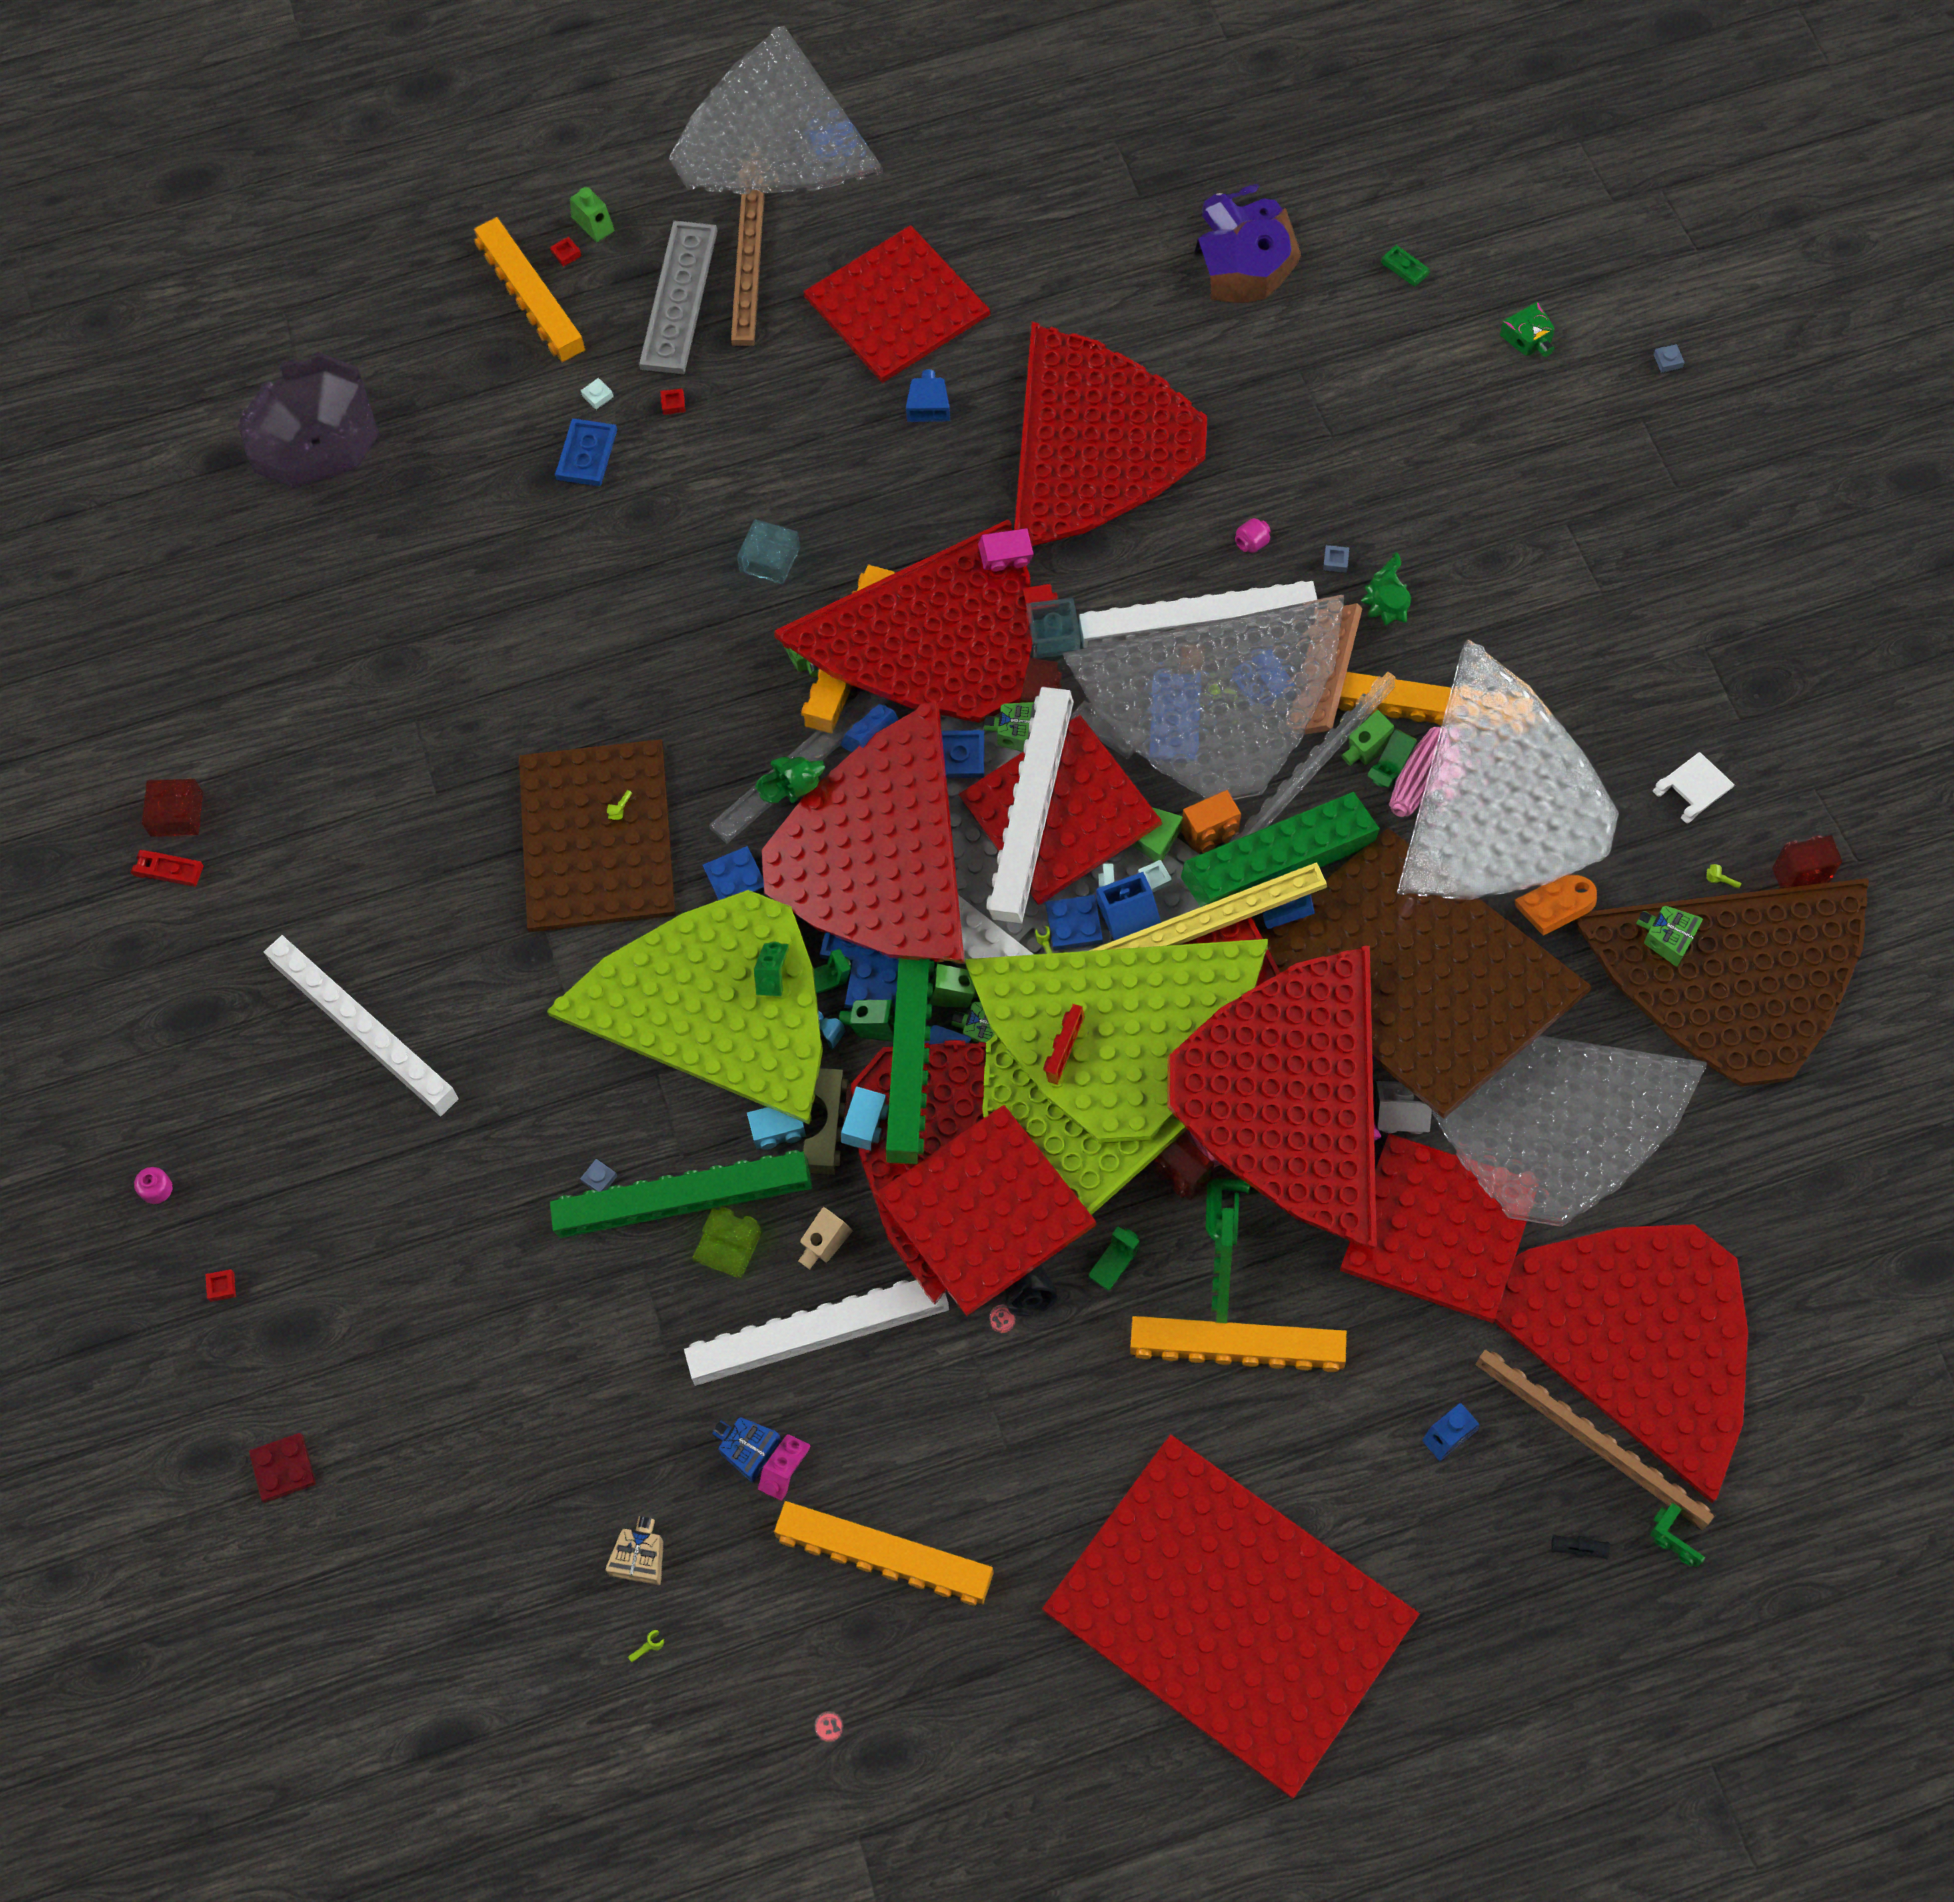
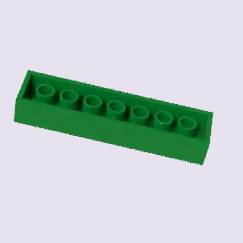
(1307, 838)

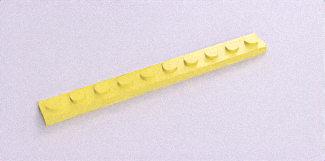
(1226, 911)

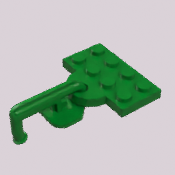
(1223, 1229)

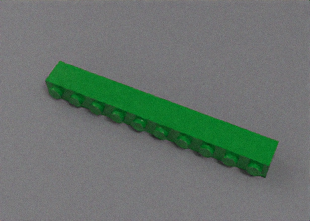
(908, 1061)
(680, 1194)

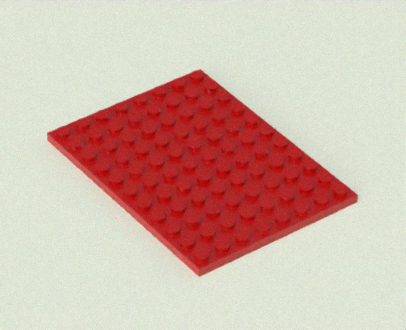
(1231, 1615)

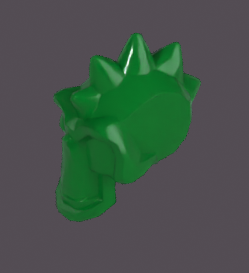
(1387, 594)
(790, 778)

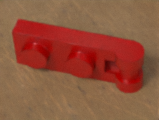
(167, 868)

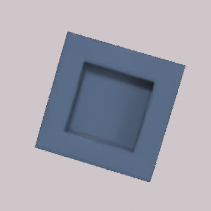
(1668, 358)
(1336, 558)
(598, 1176)

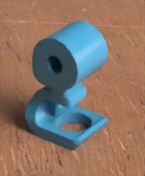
(831, 1029)

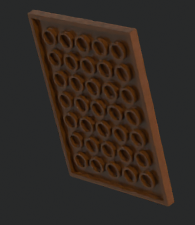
(577, 859)

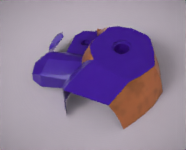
(1248, 248)

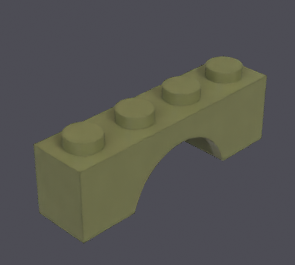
(823, 1147)

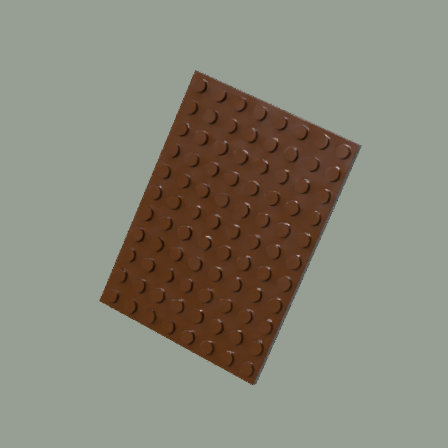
(1448, 976)

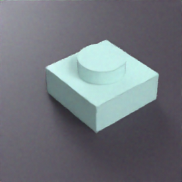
(597, 393)
(1156, 875)
(1107, 876)

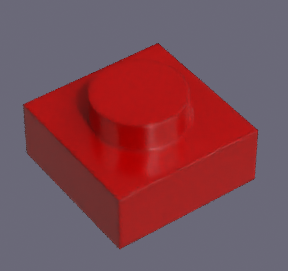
(565, 251)
(673, 401)
(220, 1285)

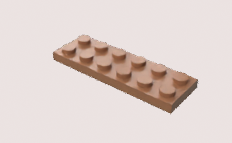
(1327, 707)

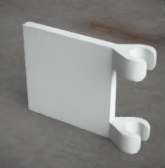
(1697, 783)

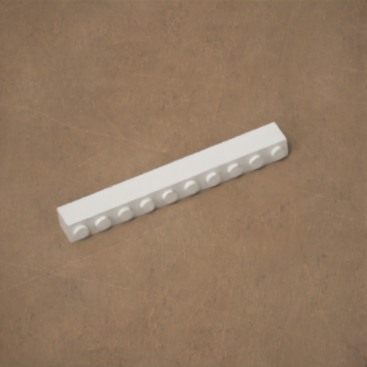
(1163, 616)
(1030, 805)
(361, 1025)
(809, 1331)

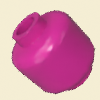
(1252, 535)
(153, 1185)

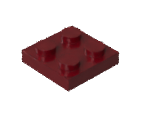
(282, 1467)

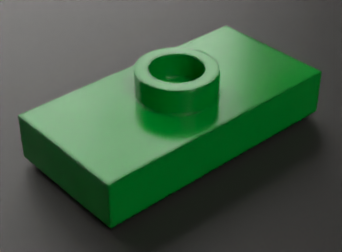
(1405, 265)

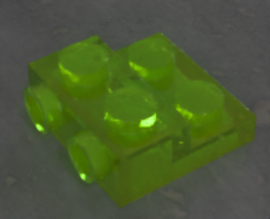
(727, 1242)

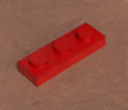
(1064, 1043)

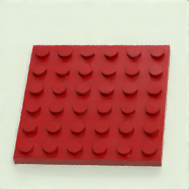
(896, 303)
(1089, 817)
(985, 1209)
(1436, 1232)

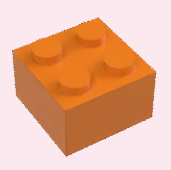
(1211, 822)

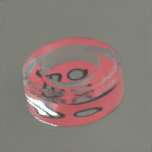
(1001, 1319)
(828, 1726)

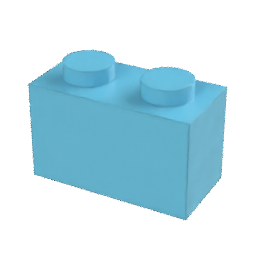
(863, 1119)
(773, 1127)

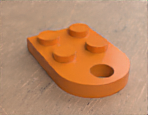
(1558, 902)

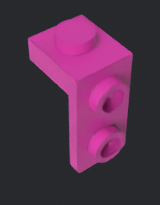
(781, 1465)

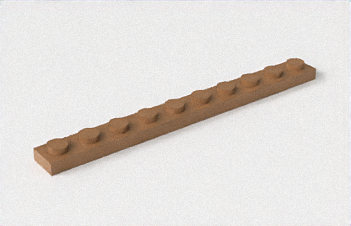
(747, 269)
(1603, 1444)

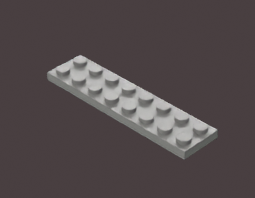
(678, 297)

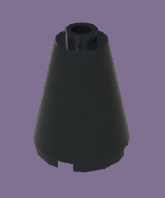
(1031, 1293)

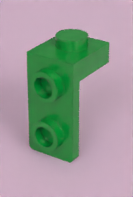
(1393, 759)
(768, 969)
(833, 973)
(1115, 1258)
(1666, 1540)

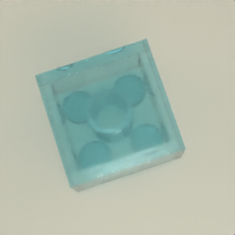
(768, 551)
(1053, 627)

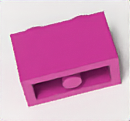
(1005, 549)

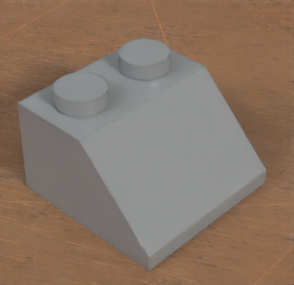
(1400, 1109)

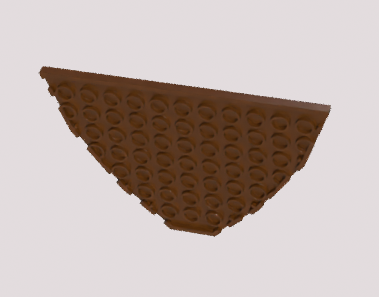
(1754, 978)

